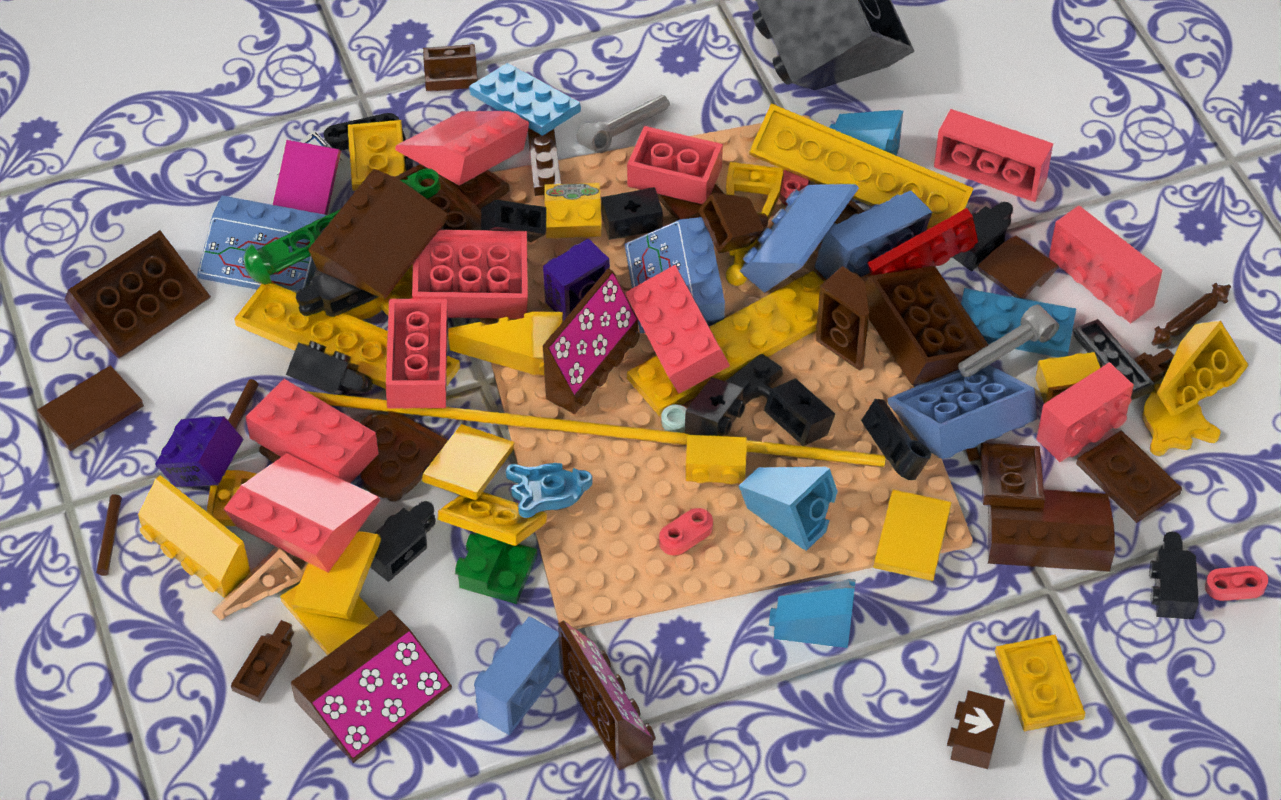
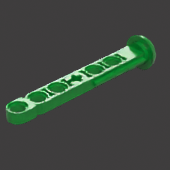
(276, 255)

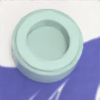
(674, 418)

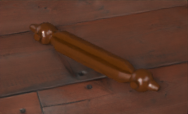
(1191, 314)

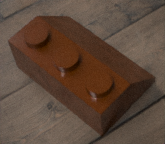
(843, 316)

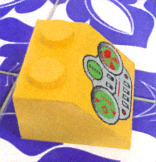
(573, 210)

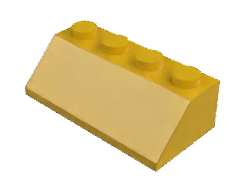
(193, 538)

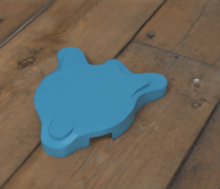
(546, 487)

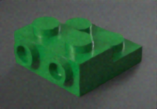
(495, 567)

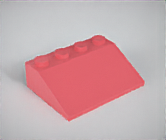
(467, 143)
(476, 272)
(301, 510)

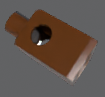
(732, 221)

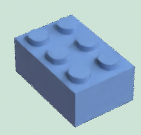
(517, 675)

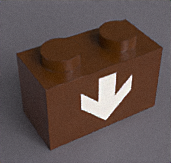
(976, 730)

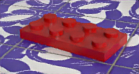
(930, 247)

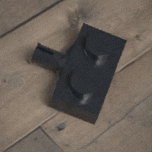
(757, 377)

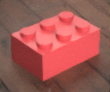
(675, 165)
(1085, 412)

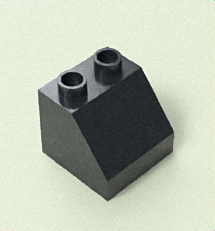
(831, 38)

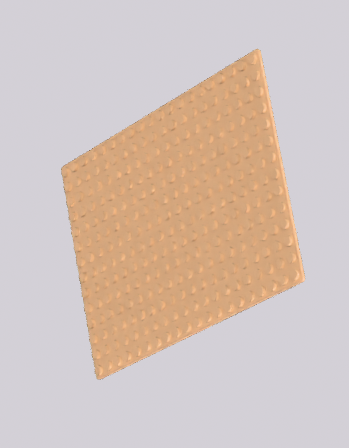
(605, 547)

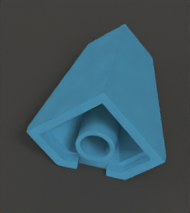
(875, 128)
(791, 500)
(815, 615)

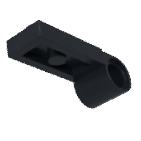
(904, 454)

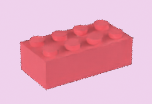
(993, 155)
(1105, 264)
(677, 329)
(417, 353)
(312, 431)

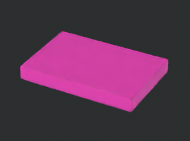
(307, 177)

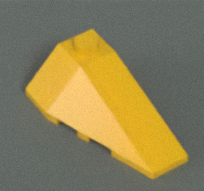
(508, 342)
(1201, 367)

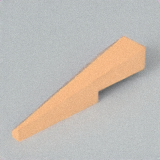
(270, 576)

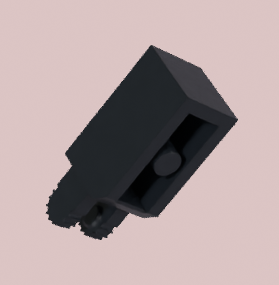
(991, 233)
(330, 296)
(327, 371)
(403, 539)
(1175, 580)

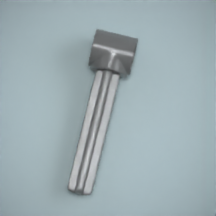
(599, 135)
(1035, 325)

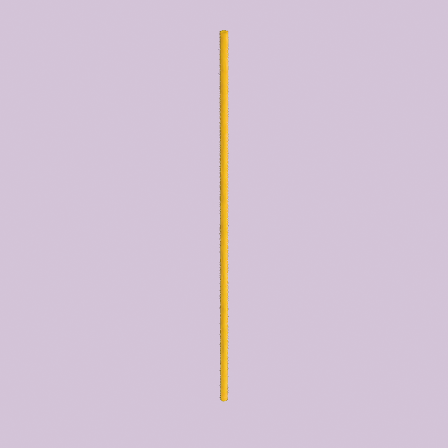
(597, 429)

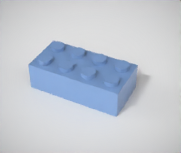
(872, 234)

